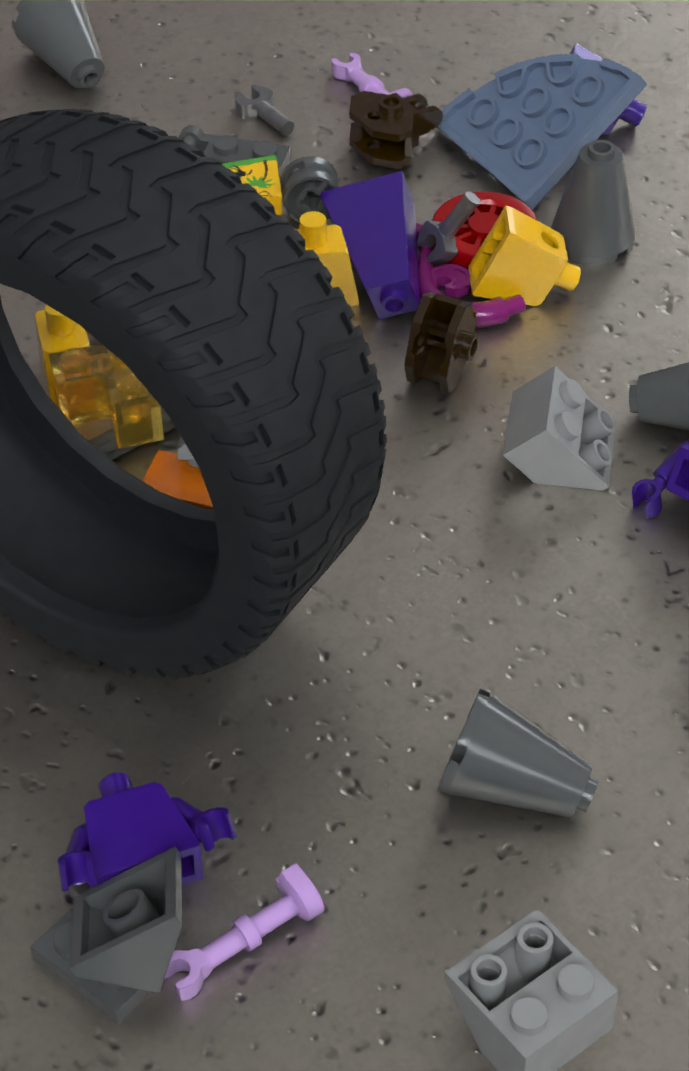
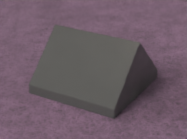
(129, 925)

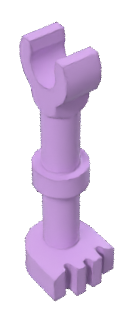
(353, 73)
(297, 898)

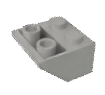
(560, 434)
(532, 997)

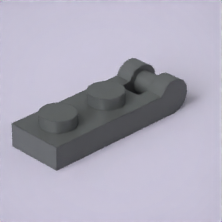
(232, 149)

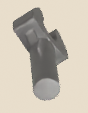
(262, 106)
(443, 233)

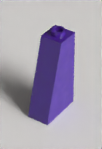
(380, 239)

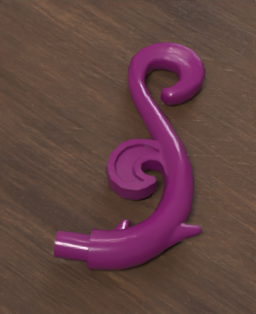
(457, 284)

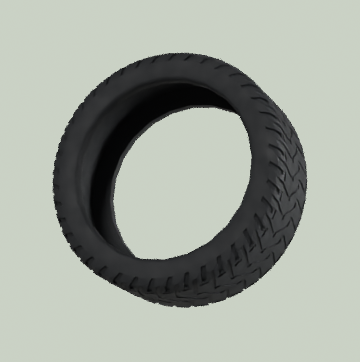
(239, 349)

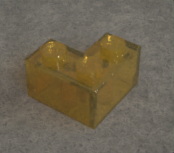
(99, 386)

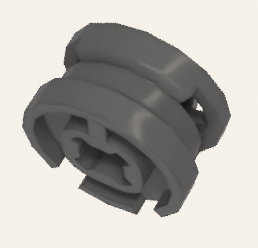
(303, 187)

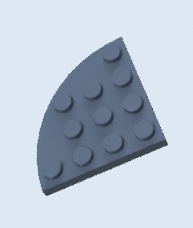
(538, 118)

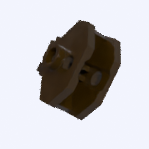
(391, 124)
(441, 340)

